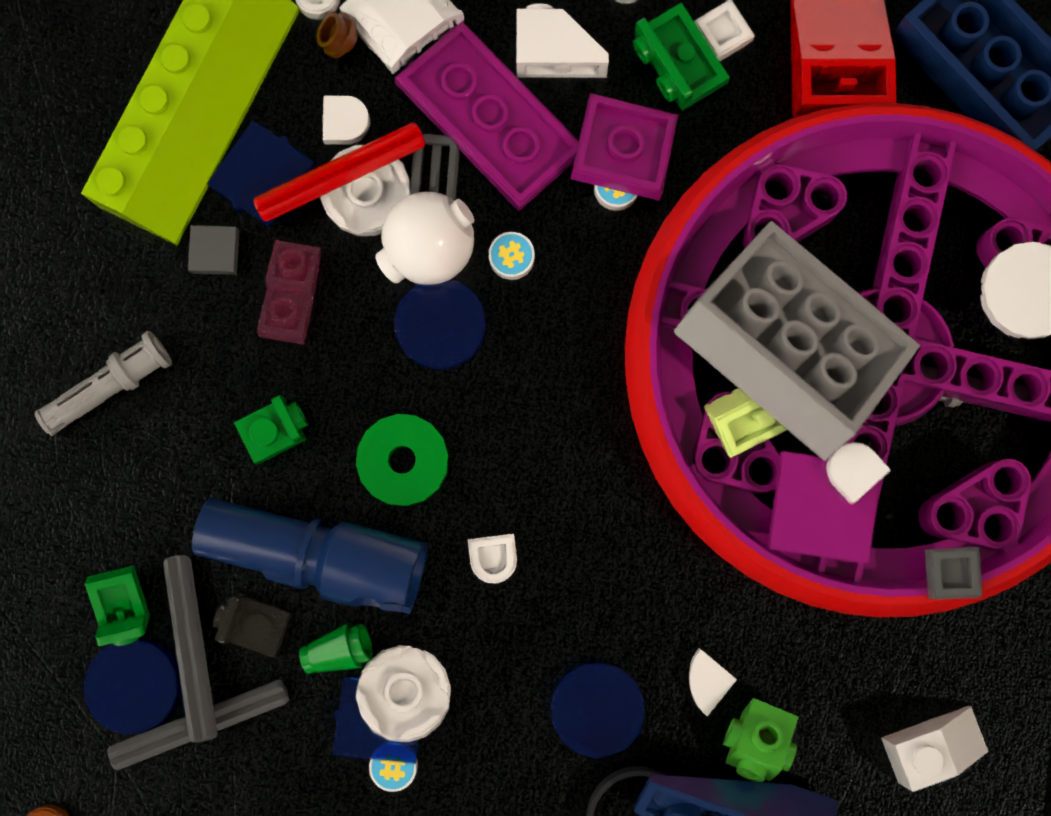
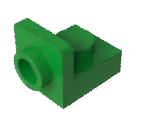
(272, 429)

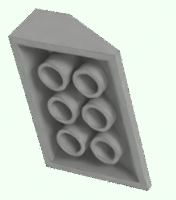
(797, 340)

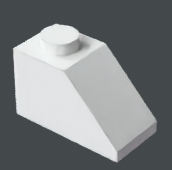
(556, 46)
(935, 749)

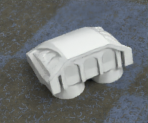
(401, 27)

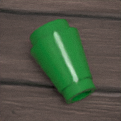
(338, 650)

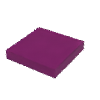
(624, 147)
(815, 517)

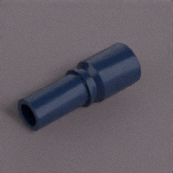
(343, 562)

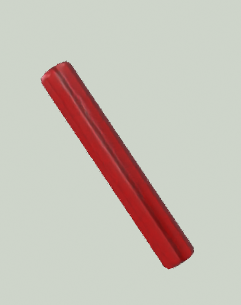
(339, 172)

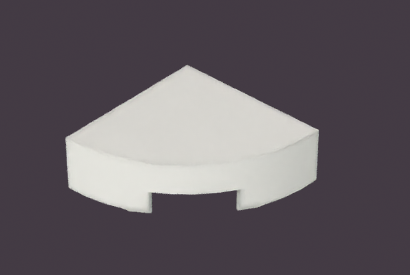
(708, 681)

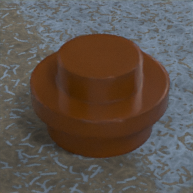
(337, 34)

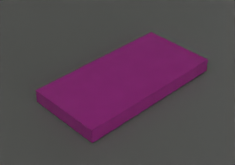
(489, 115)

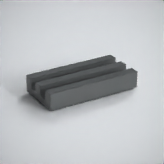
(417, 164)

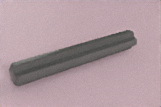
(190, 649)
(176, 732)

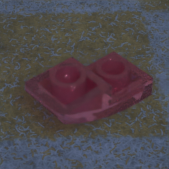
(289, 292)

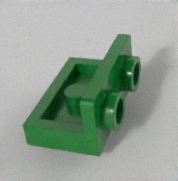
(679, 56)

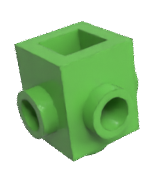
(761, 741)

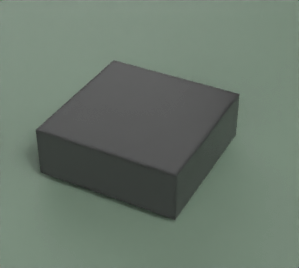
(213, 250)
(953, 573)

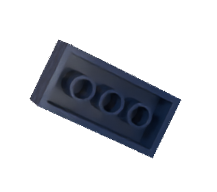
(986, 61)

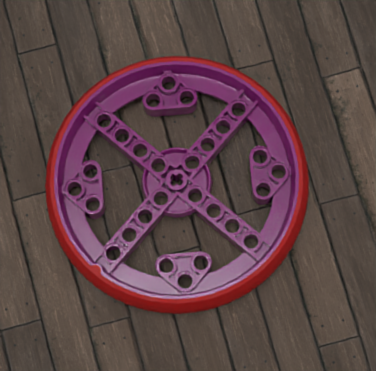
(732, 196)

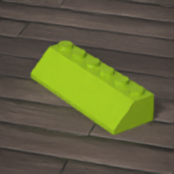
(187, 111)

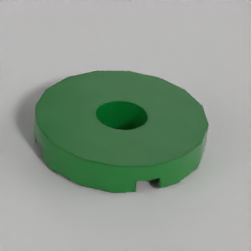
(375, 454)

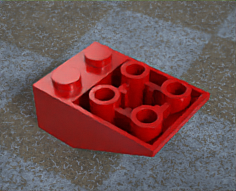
(840, 54)

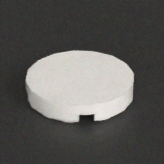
(365, 202)
(1019, 290)
(403, 693)

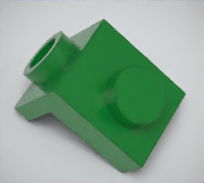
(118, 606)

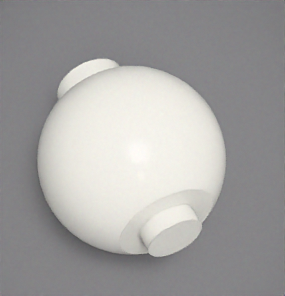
(426, 239)

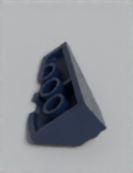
(720, 797)

